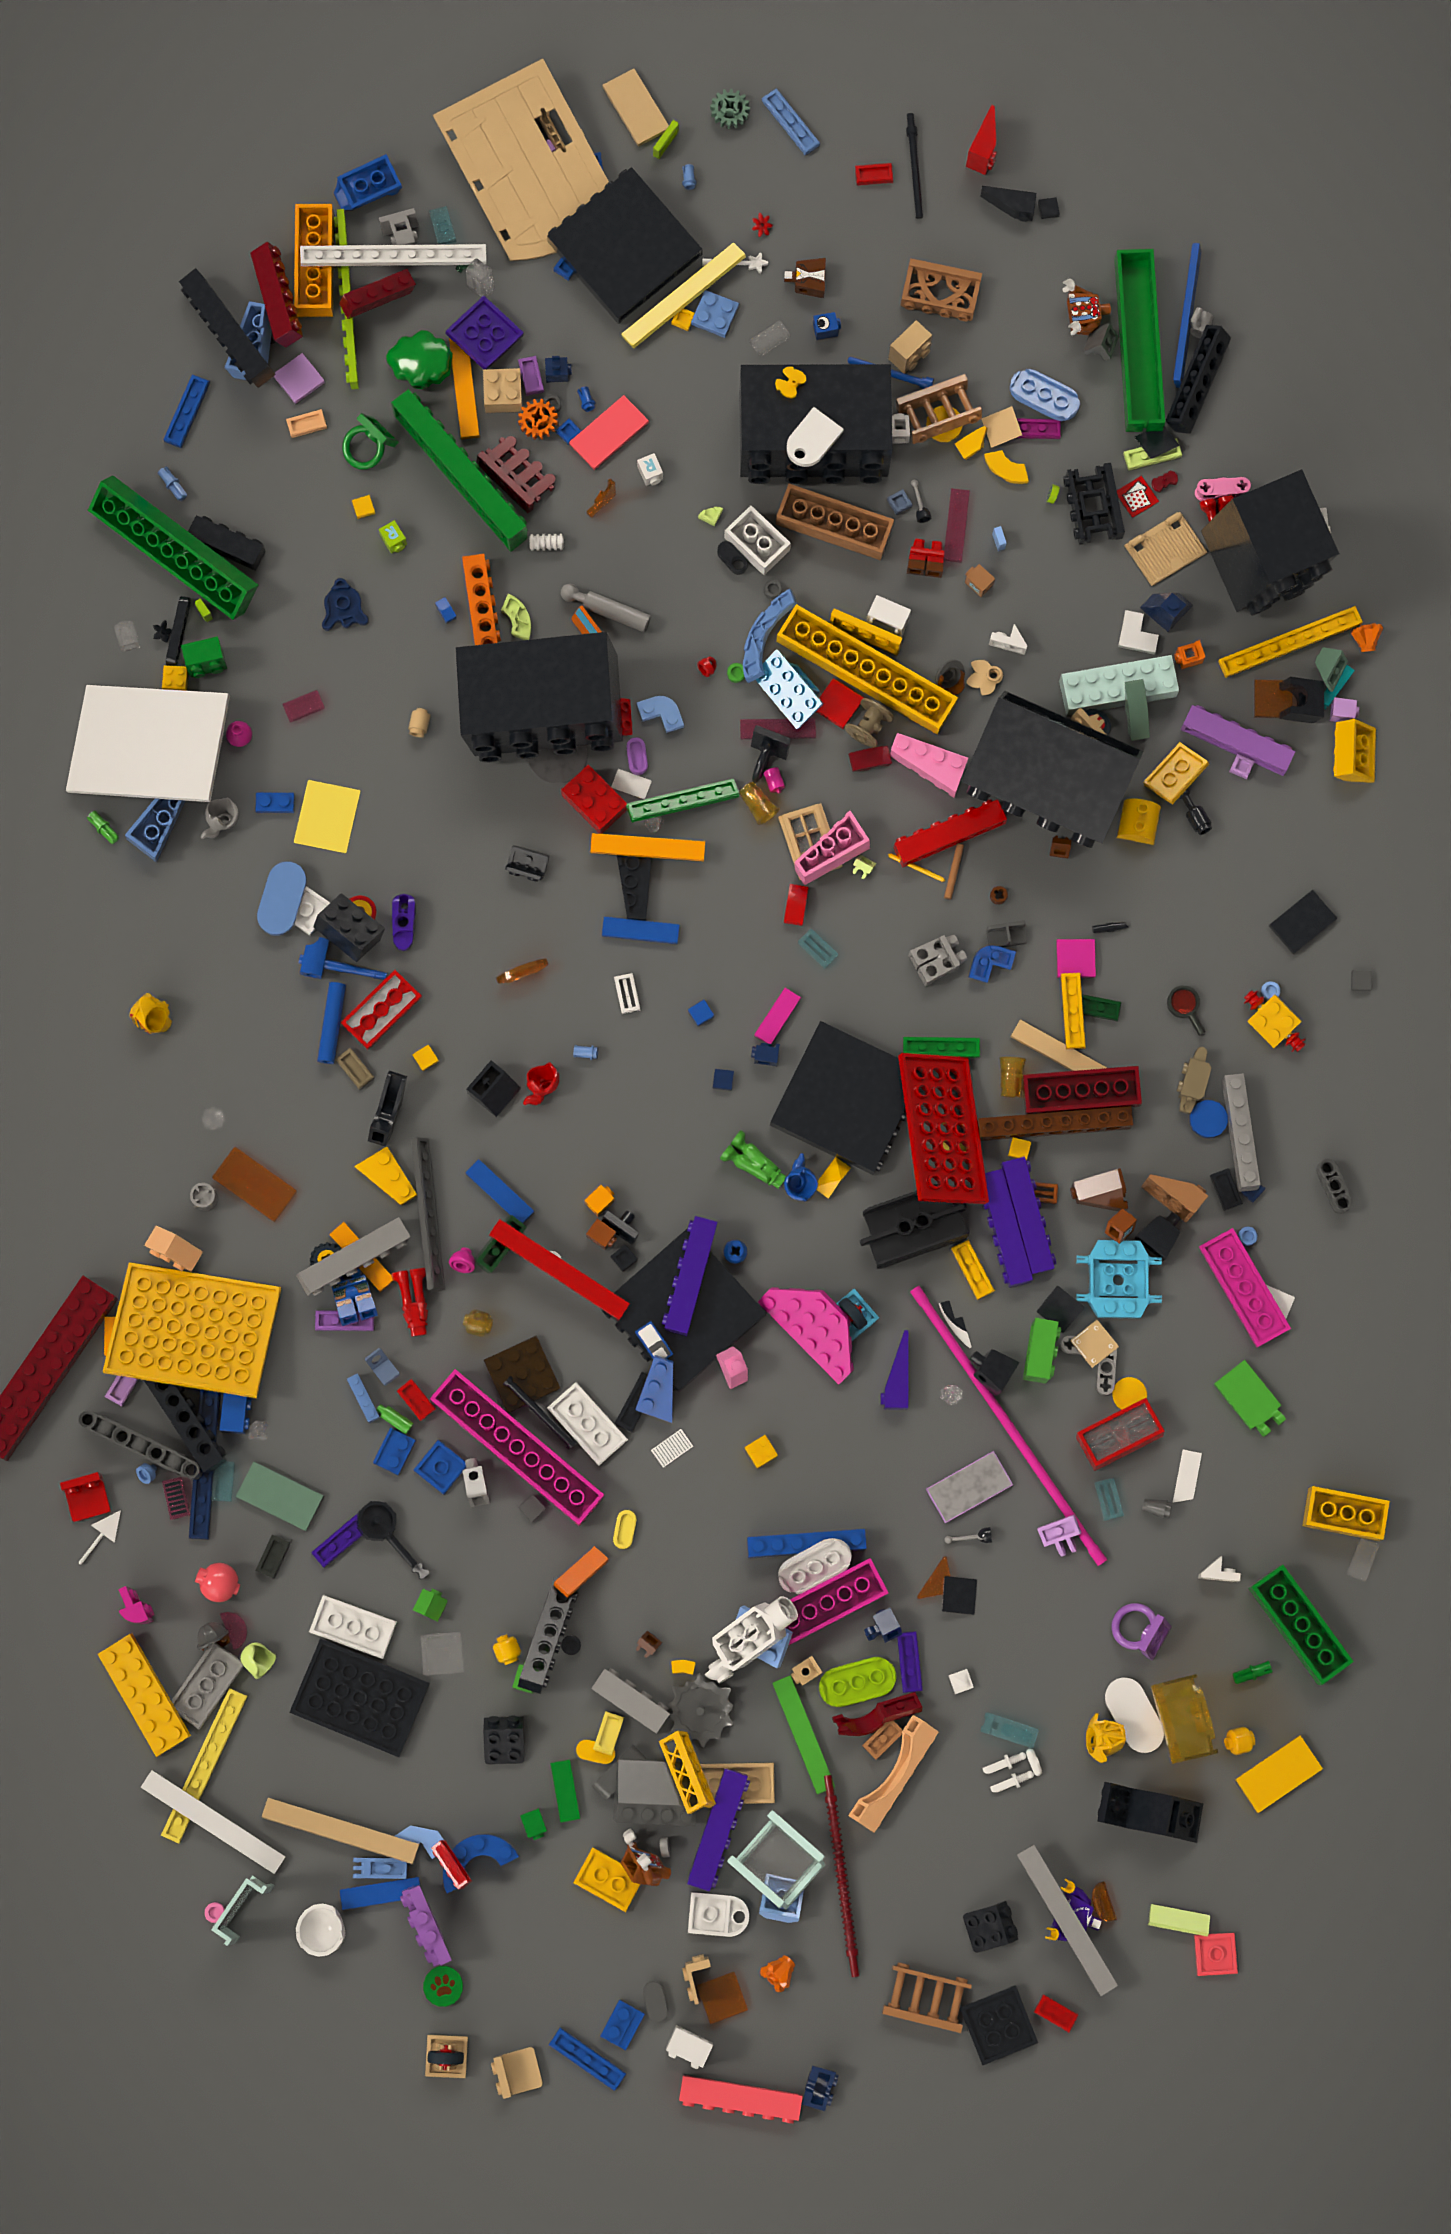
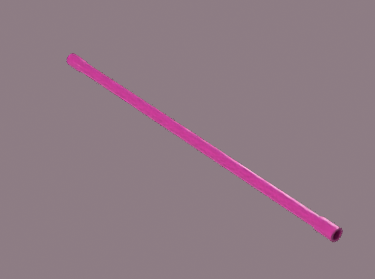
(923, 1301)

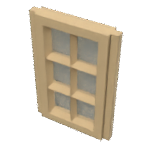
(804, 829)

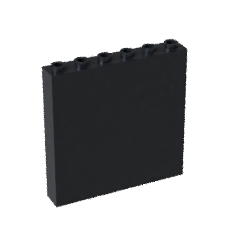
(624, 244)
(844, 1099)
(719, 1318)

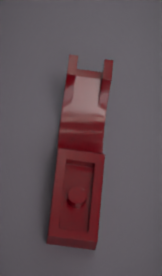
(882, 1713)

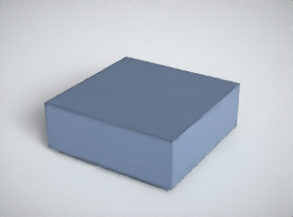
(899, 502)

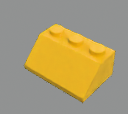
(1354, 751)

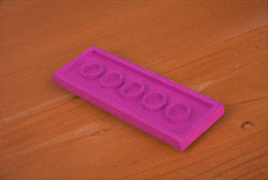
(1244, 1287)

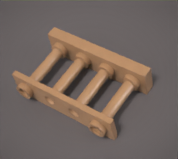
(934, 393)
(932, 2017)

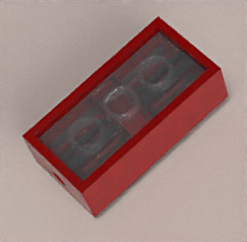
(1120, 1434)

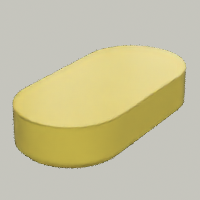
(624, 1529)

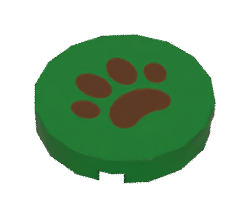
(443, 1986)

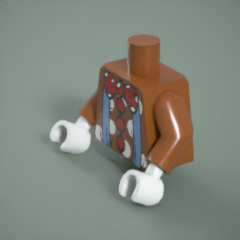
(1084, 309)
(641, 1865)

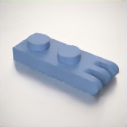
(380, 1868)

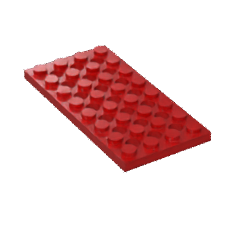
(933, 1118)

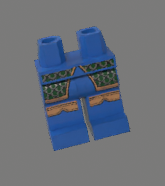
(354, 1291)

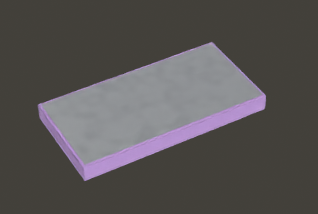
(969, 1487)

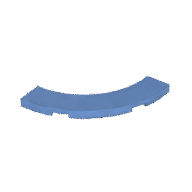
(760, 631)

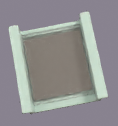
(779, 1862)
(221, 1925)

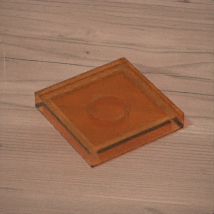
(1270, 699)
(722, 1997)

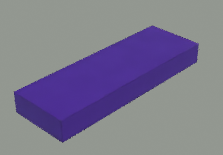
(337, 1542)
(909, 1662)

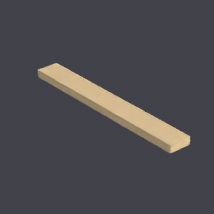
(340, 1831)

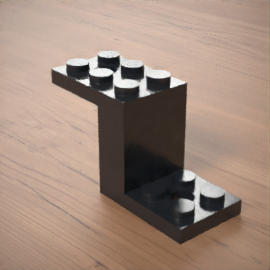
(1150, 1812)

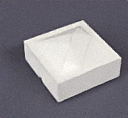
(960, 1681)

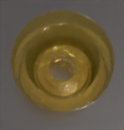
(758, 803)
(1011, 1075)

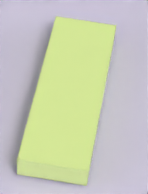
(1139, 458)
(1179, 1920)

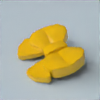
(788, 388)

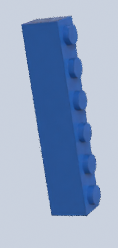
(796, 1543)

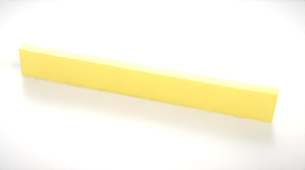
(683, 295)
(206, 1760)

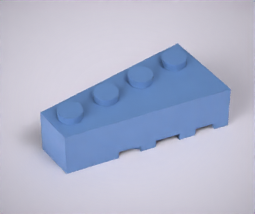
(258, 329)
(154, 826)

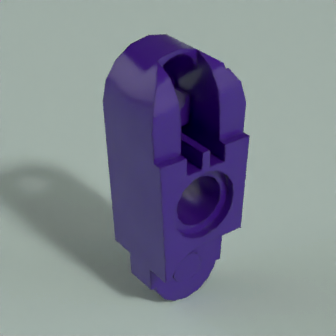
(403, 935)

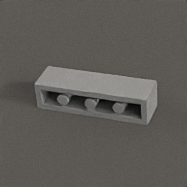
(631, 1701)

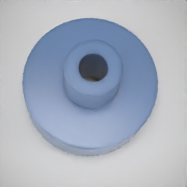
(146, 1473)

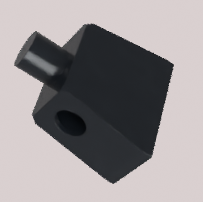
(1160, 1235)
(993, 1370)

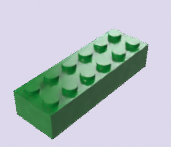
(1300, 1625)

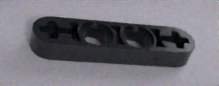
(178, 631)

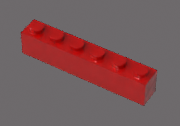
(949, 833)

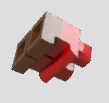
(934, 559)

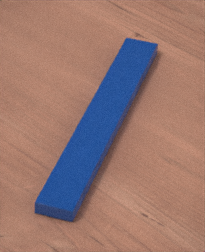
(1187, 314)

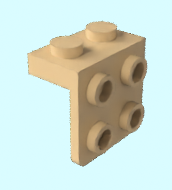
(699, 1962)
(517, 2072)

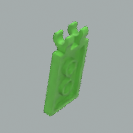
(1250, 1398)

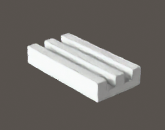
(630, 1009)

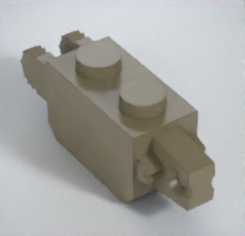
(1195, 1080)

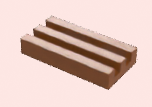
(1047, 1193)

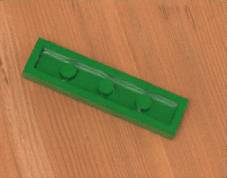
(942, 1046)

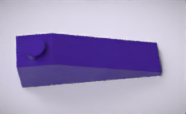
(896, 1389)

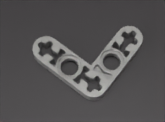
(1099, 1381)

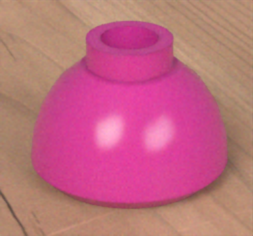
(238, 733)
(462, 1261)

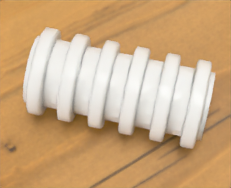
(546, 542)

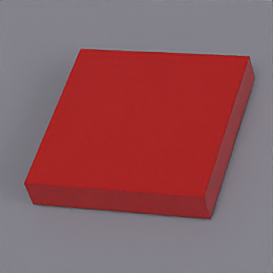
(839, 703)

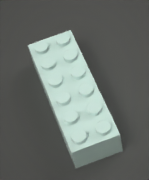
(1105, 686)

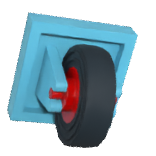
(859, 1312)

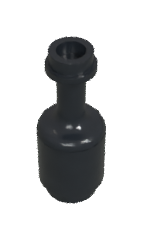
(1196, 815)

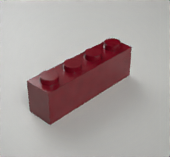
(377, 293)

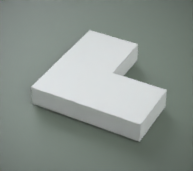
(1132, 636)

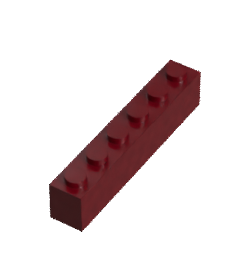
(276, 294)

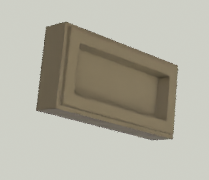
(354, 1068)

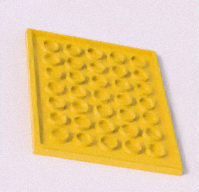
(192, 1330)

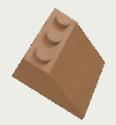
(1176, 1195)

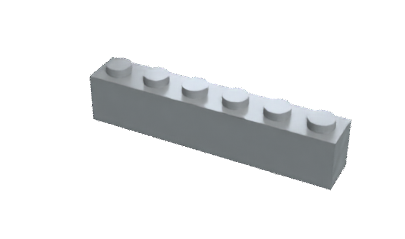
(1241, 1132)
(353, 1256)

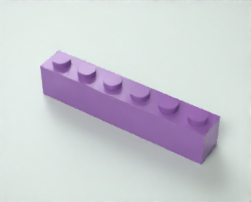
(1238, 740)

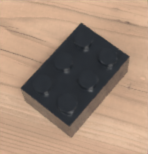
(348, 927)

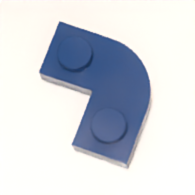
(986, 958)

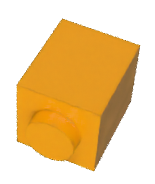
(600, 1200)

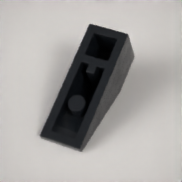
(1013, 202)

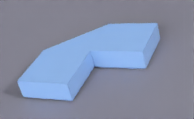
(421, 1835)

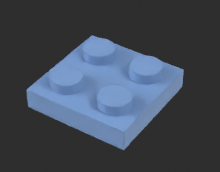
(715, 313)

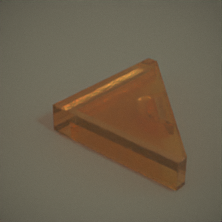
(603, 498)
(935, 1583)

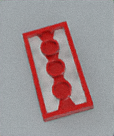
(381, 1009)

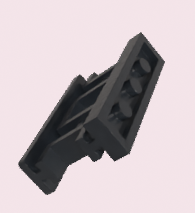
(1108, 501)

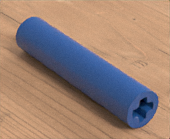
(331, 1023)

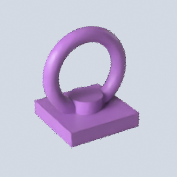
(1152, 1635)

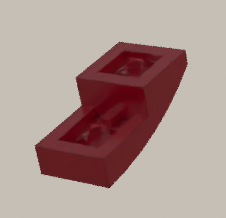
(870, 758)

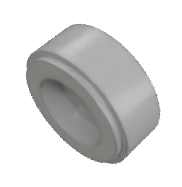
(665, 1847)

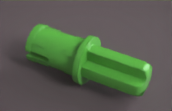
(103, 827)

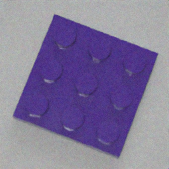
(484, 333)

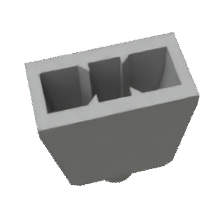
(476, 1489)

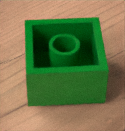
(204, 657)

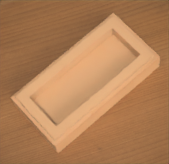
(306, 423)

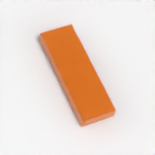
(581, 1572)

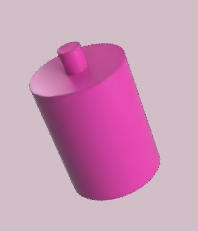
(774, 780)

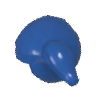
(800, 1182)

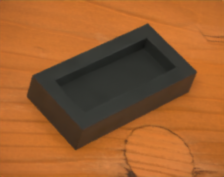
(272, 1556)

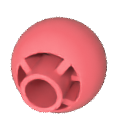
(218, 1582)

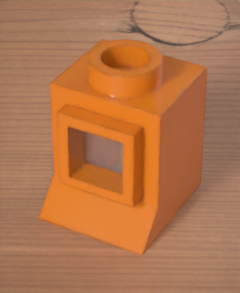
(1190, 655)

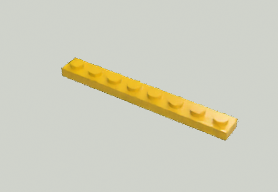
(1290, 641)

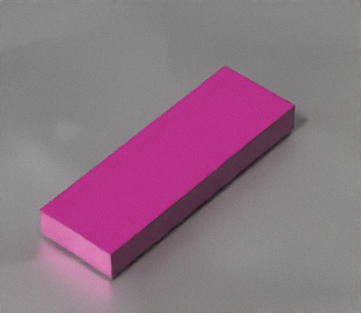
(777, 1016)

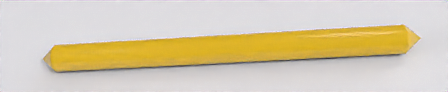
(918, 868)

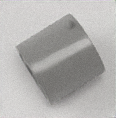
(203, 1196)

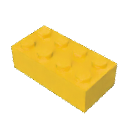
(1346, 1513)

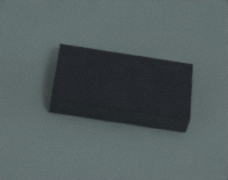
(1226, 1189)

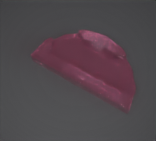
(236, 1627)

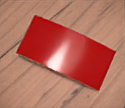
(796, 904)

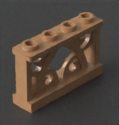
(941, 272)

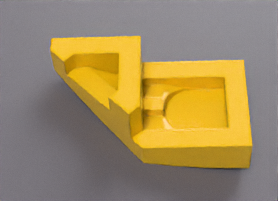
(971, 443)

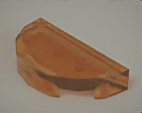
(1102, 1903)

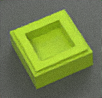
(203, 610)

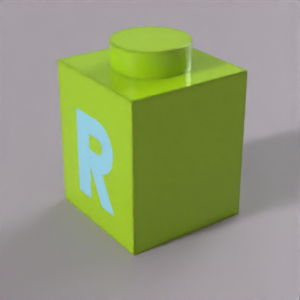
(393, 537)

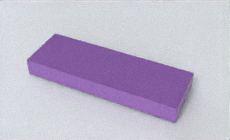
(330, 1322)

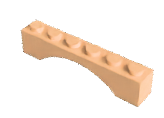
(916, 1740)

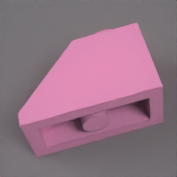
(733, 1367)

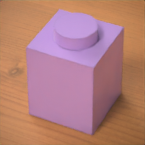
(1343, 709)

